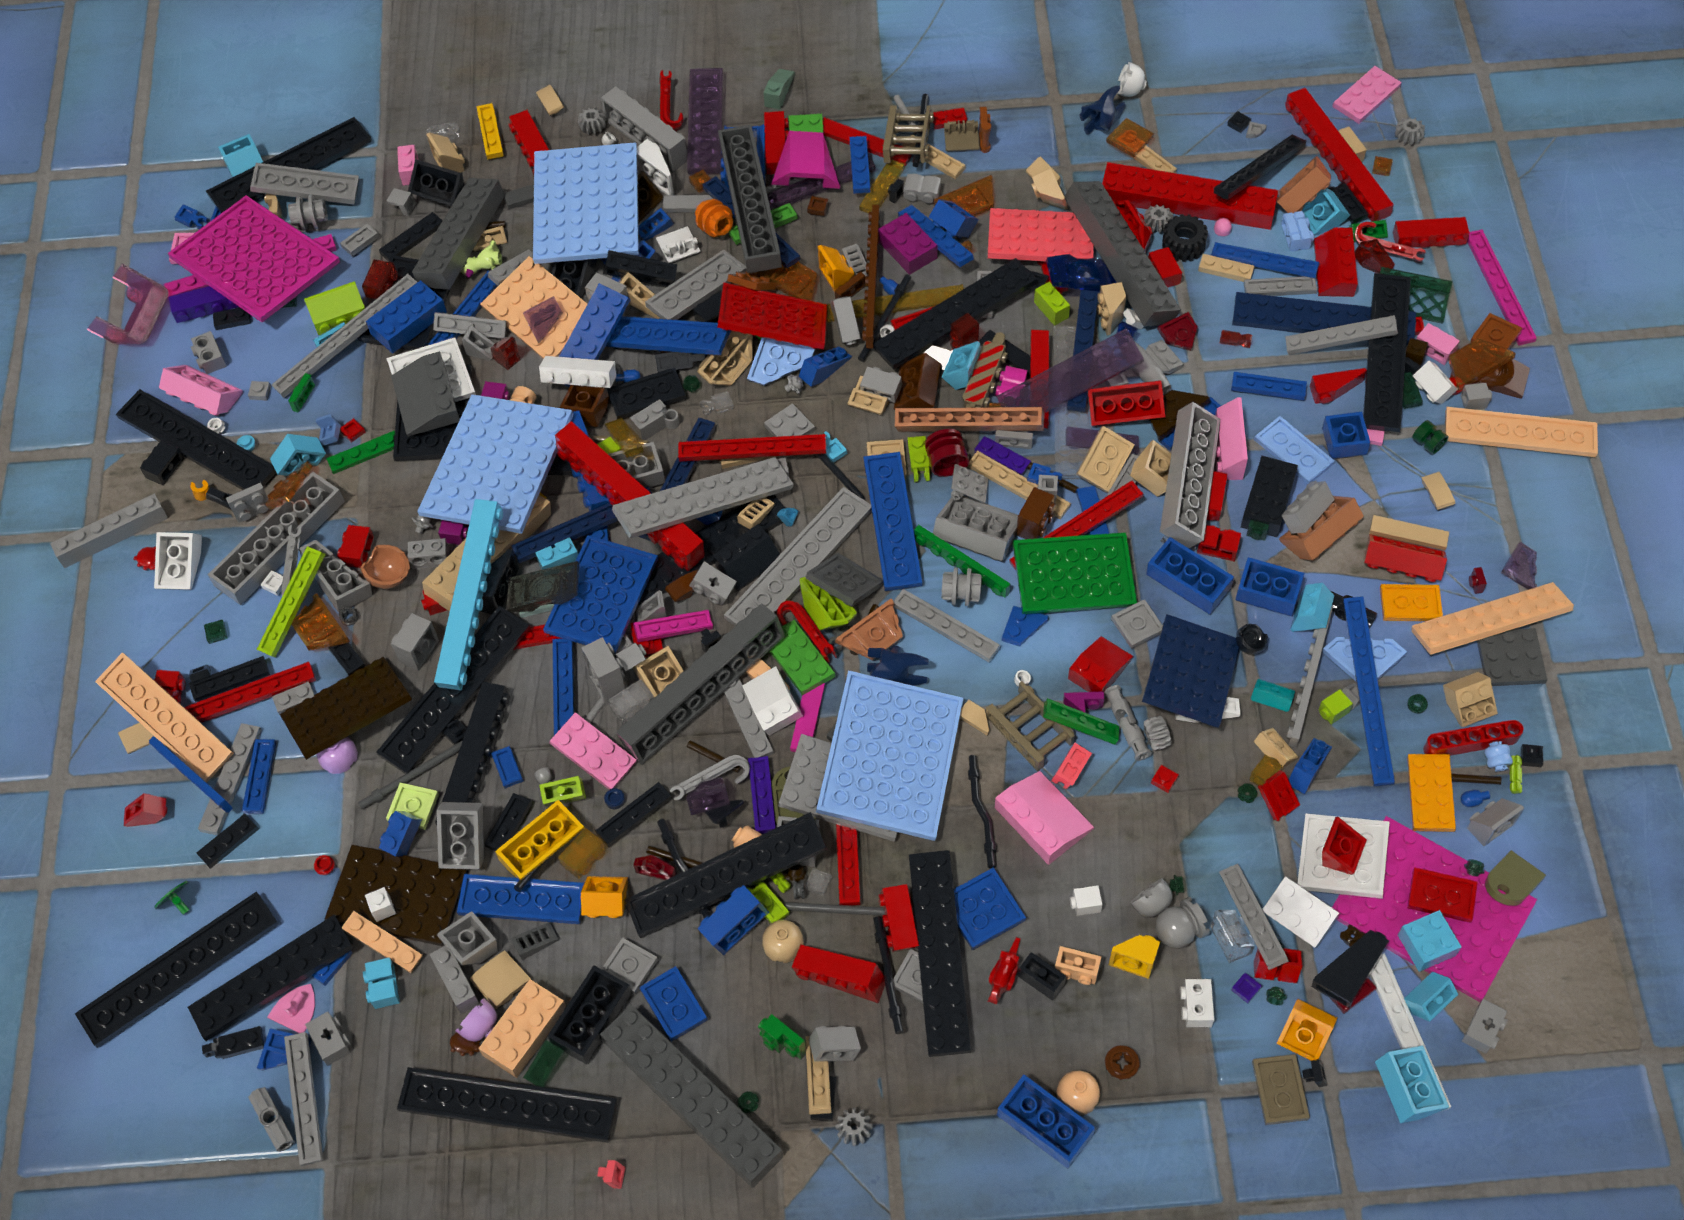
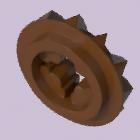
(1129, 1057)

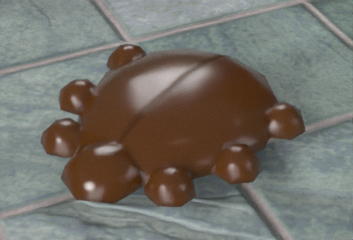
(463, 1046)

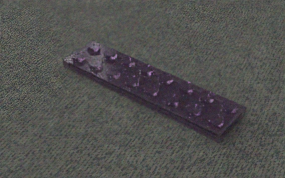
(705, 120)
(1075, 374)

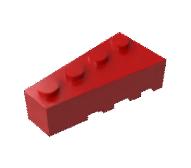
(840, 972)

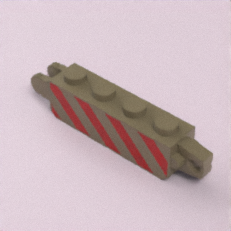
(985, 373)

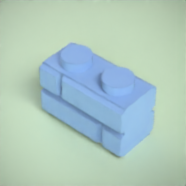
(1297, 231)

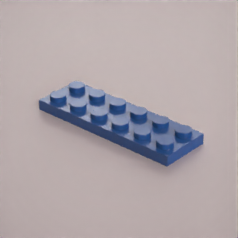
(595, 324)
(536, 902)

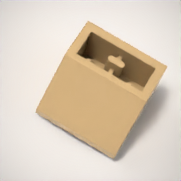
(1111, 306)
(1471, 698)

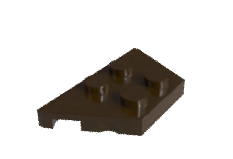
(1173, 402)

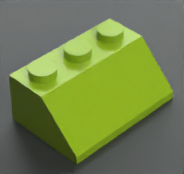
(334, 307)

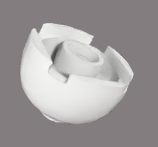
(1131, 80)

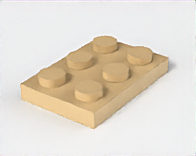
(1105, 459)

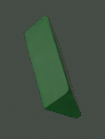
(1379, 231)

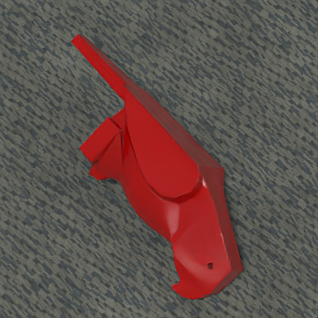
(1004, 972)

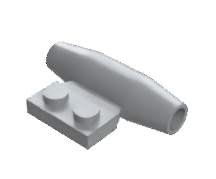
(1157, 361)

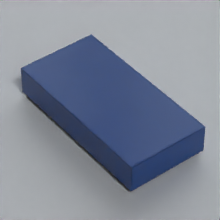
(507, 767)

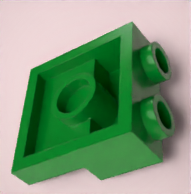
(778, 1035)

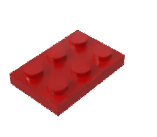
(1442, 892)

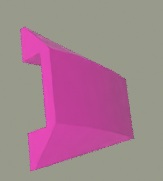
(806, 157)

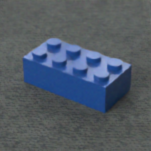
(405, 316)
(1190, 575)
(1045, 1121)

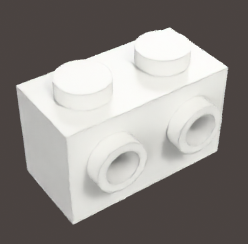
(1434, 382)
(1197, 1003)

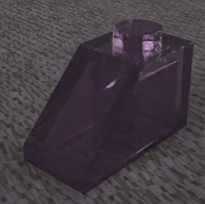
(708, 796)

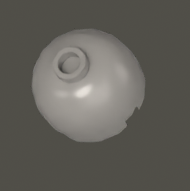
(1153, 899)

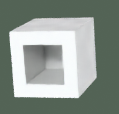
(1086, 900)
(380, 904)

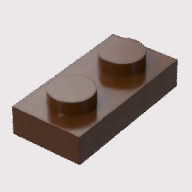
(851, 287)

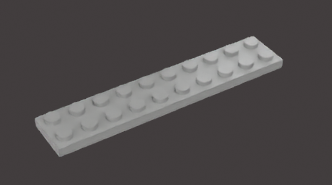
(702, 497)
(804, 553)

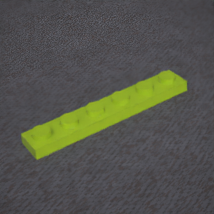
(291, 601)

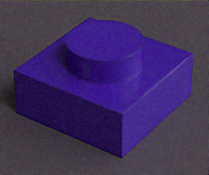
(1246, 988)

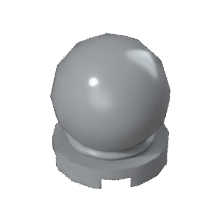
(1179, 925)

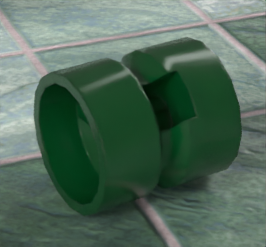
(1426, 432)

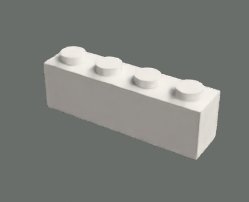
(577, 371)

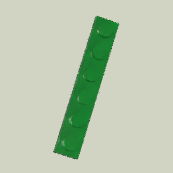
(963, 562)

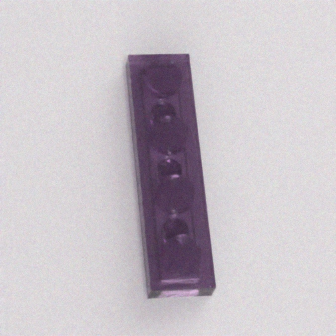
(1084, 438)

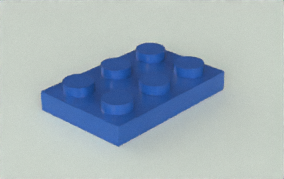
(673, 1003)

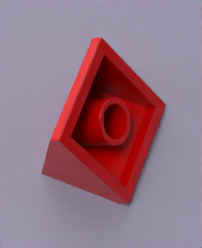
(1342, 847)

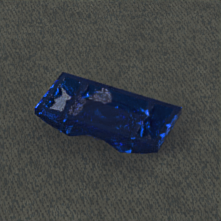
(1080, 274)

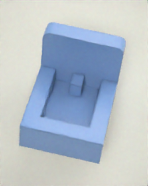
(329, 429)

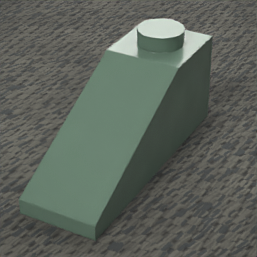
(777, 88)

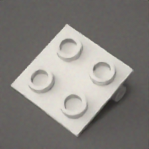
(678, 244)

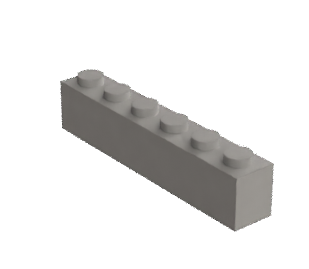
(109, 531)

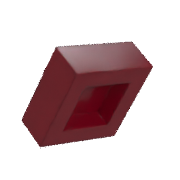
(1477, 580)

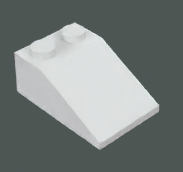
(654, 166)
(176, 560)
(772, 701)

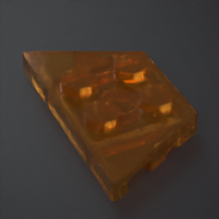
(974, 197)
(794, 281)
(1477, 361)
(286, 489)
(318, 626)

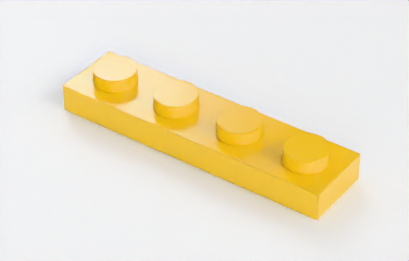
(490, 131)

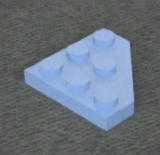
(776, 360)
(1385, 654)

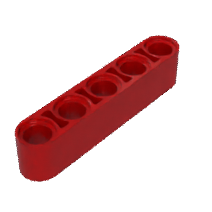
(1480, 733)

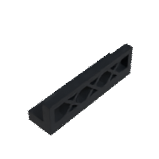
(642, 268)

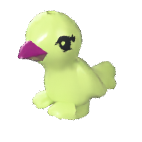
(486, 259)

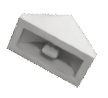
(477, 344)
(651, 608)

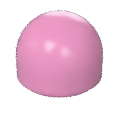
(1222, 227)

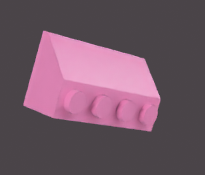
(199, 388)
(1231, 440)

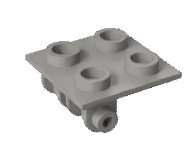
(969, 484)

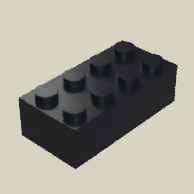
(1269, 494)
(589, 1014)

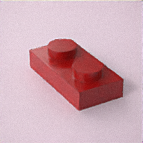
(949, 115)

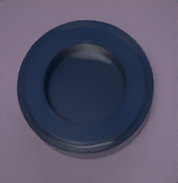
(614, 798)

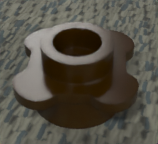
(795, 873)
(1346, 935)

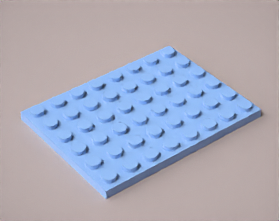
(585, 203)
(495, 455)
(890, 755)

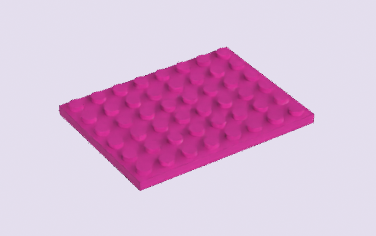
(254, 258)
(1482, 941)

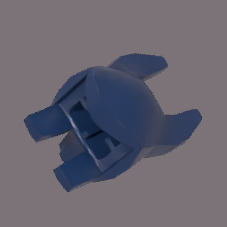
(1102, 112)
(895, 665)

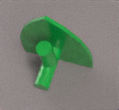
(175, 898)

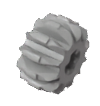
(592, 120)
(1409, 131)
(1157, 217)
(1157, 732)
(862, 1126)

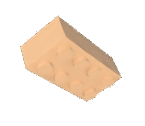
(522, 1028)

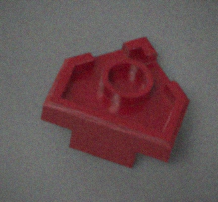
(1179, 331)
(654, 867)

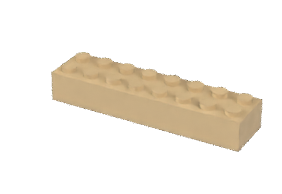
(442, 581)

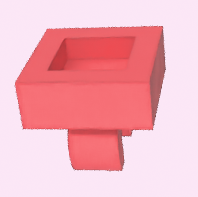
(612, 1174)

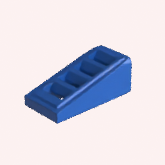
(656, 217)

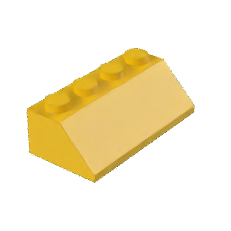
(538, 840)

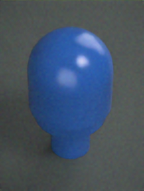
(889, 285)
(628, 375)
(1474, 798)

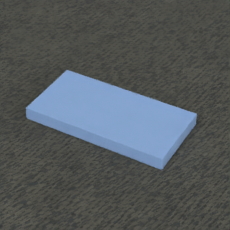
(1291, 446)

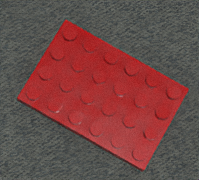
(772, 316)

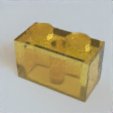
(582, 853)

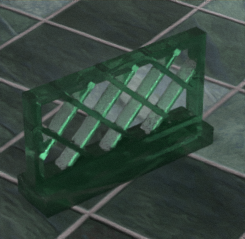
(1426, 284)

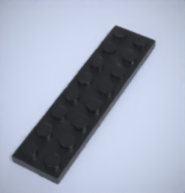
(270, 978)

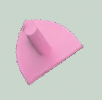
(295, 1009)

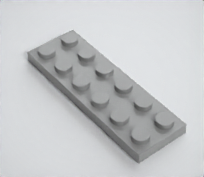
(304, 182)
(694, 287)

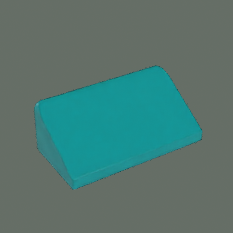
(1272, 695)

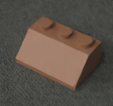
(1304, 186)

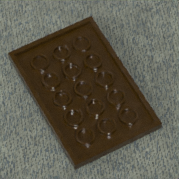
(345, 707)
(417, 887)

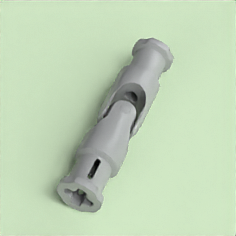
(1128, 724)

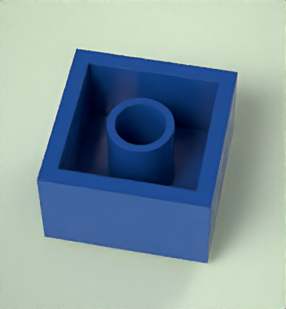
(953, 219)
(1346, 435)

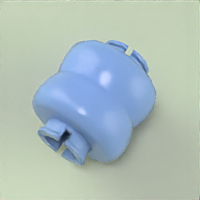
(1498, 756)

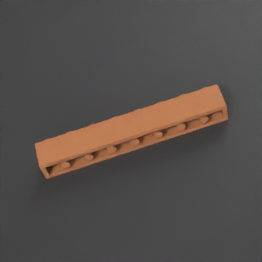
(969, 419)

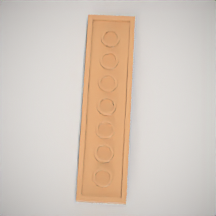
(1521, 431)
(1492, 618)
(164, 717)

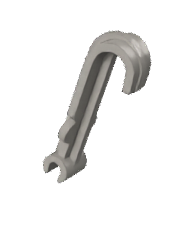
(291, 557)
(711, 773)

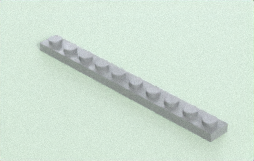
(340, 339)

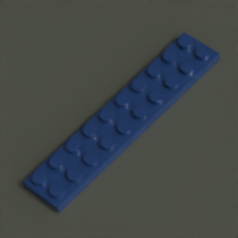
(1300, 314)

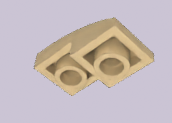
(549, 100)
(273, 203)
(1438, 490)

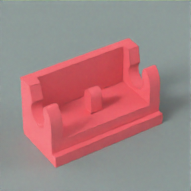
(1071, 766)

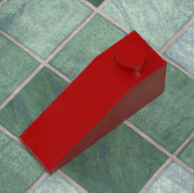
(1333, 385)

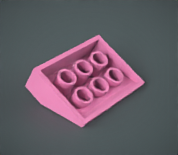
(1042, 816)

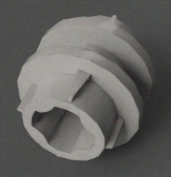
(308, 212)
(961, 586)

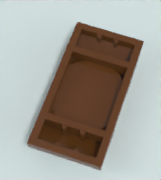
(1507, 379)

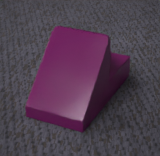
(1084, 700)

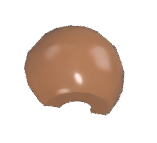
(386, 567)

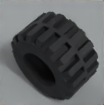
(1185, 227)

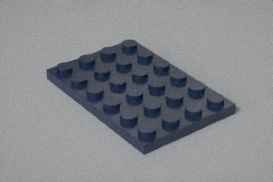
(1191, 671)

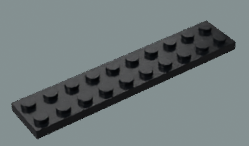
(306, 155)
(936, 322)
(1387, 355)
(195, 441)
(714, 538)
(441, 705)
(724, 873)
(939, 954)
(176, 969)
(507, 1104)

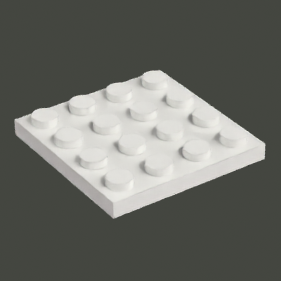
(453, 360)
(1370, 871)

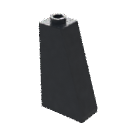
(1350, 971)

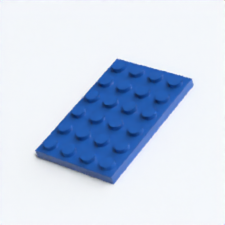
(608, 593)

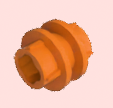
(714, 217)

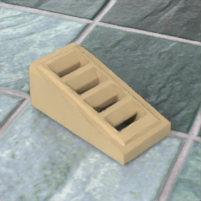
(743, 518)

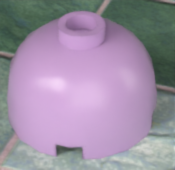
(338, 757)
(478, 1022)

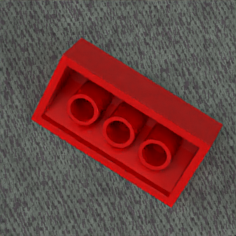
(1336, 263)
(1126, 403)
(1405, 557)

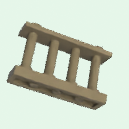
(893, 128)
(1023, 742)

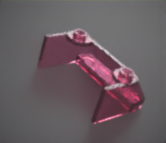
(149, 301)

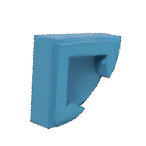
(788, 515)

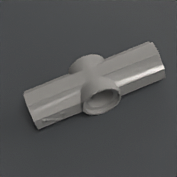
(265, 1109)

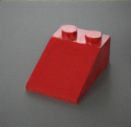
(1099, 666)

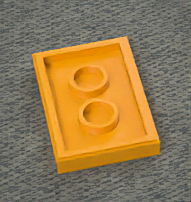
(1410, 602)

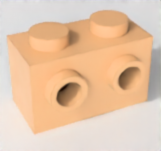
(1078, 965)

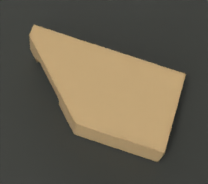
(975, 716)

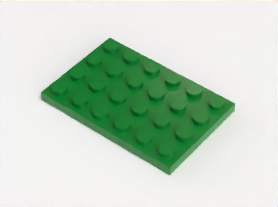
(1074, 573)

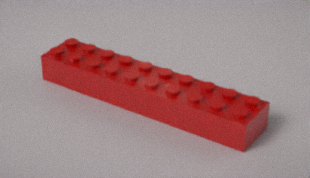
(1189, 195)
(619, 487)

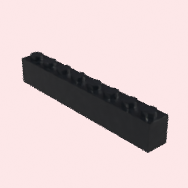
(477, 744)

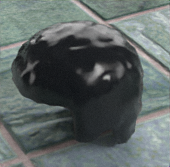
(1251, 639)

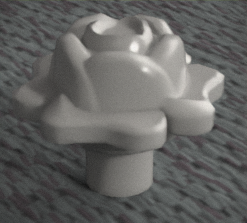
(794, 383)
(422, 523)

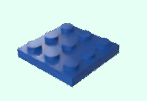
(985, 909)

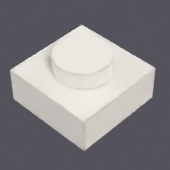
(1132, 318)
(273, 583)

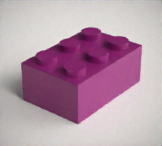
(907, 243)

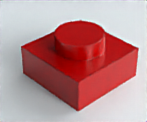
(1164, 778)

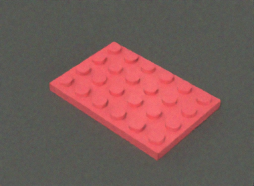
(1036, 235)

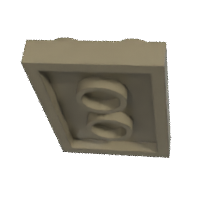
(1280, 1089)

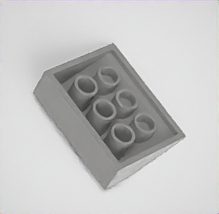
(977, 527)

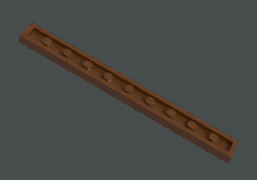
(870, 281)

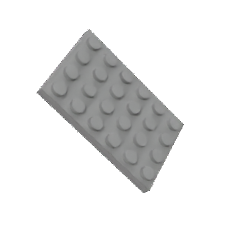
(805, 783)

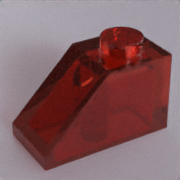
(1373, 256)
(506, 352)

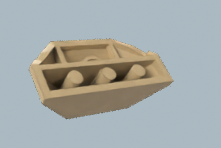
(729, 365)

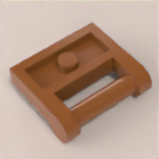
(984, 130)

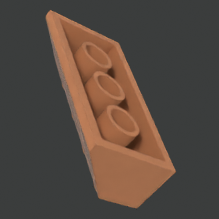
(1330, 526)

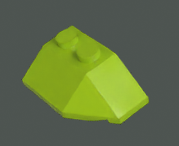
(824, 608)

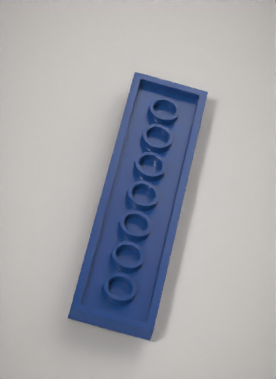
(669, 335)
(892, 521)

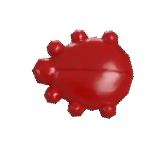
(146, 558)

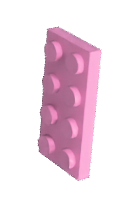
(1366, 94)
(593, 751)

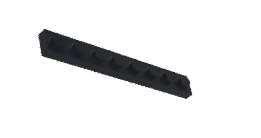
(1259, 167)

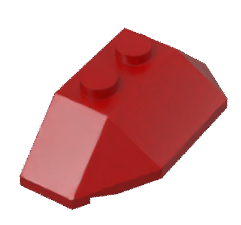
(1135, 222)

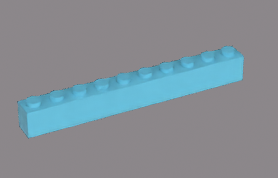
(468, 595)

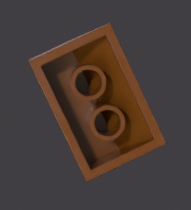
(918, 382)

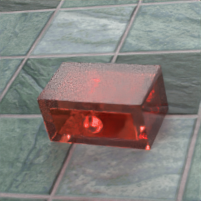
(379, 278)
(964, 331)

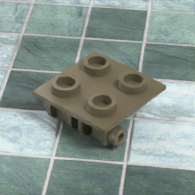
(961, 136)

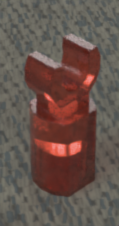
(1235, 338)

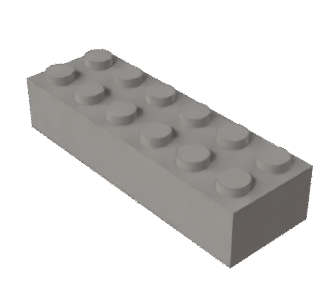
(640, 124)

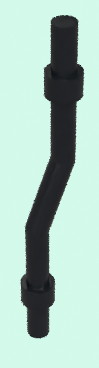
(668, 838)
(989, 845)
(894, 1010)

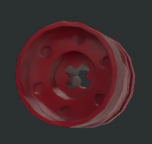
(945, 450)

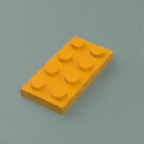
(1431, 792)

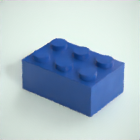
(1269, 586)
(732, 919)

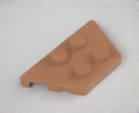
(876, 630)

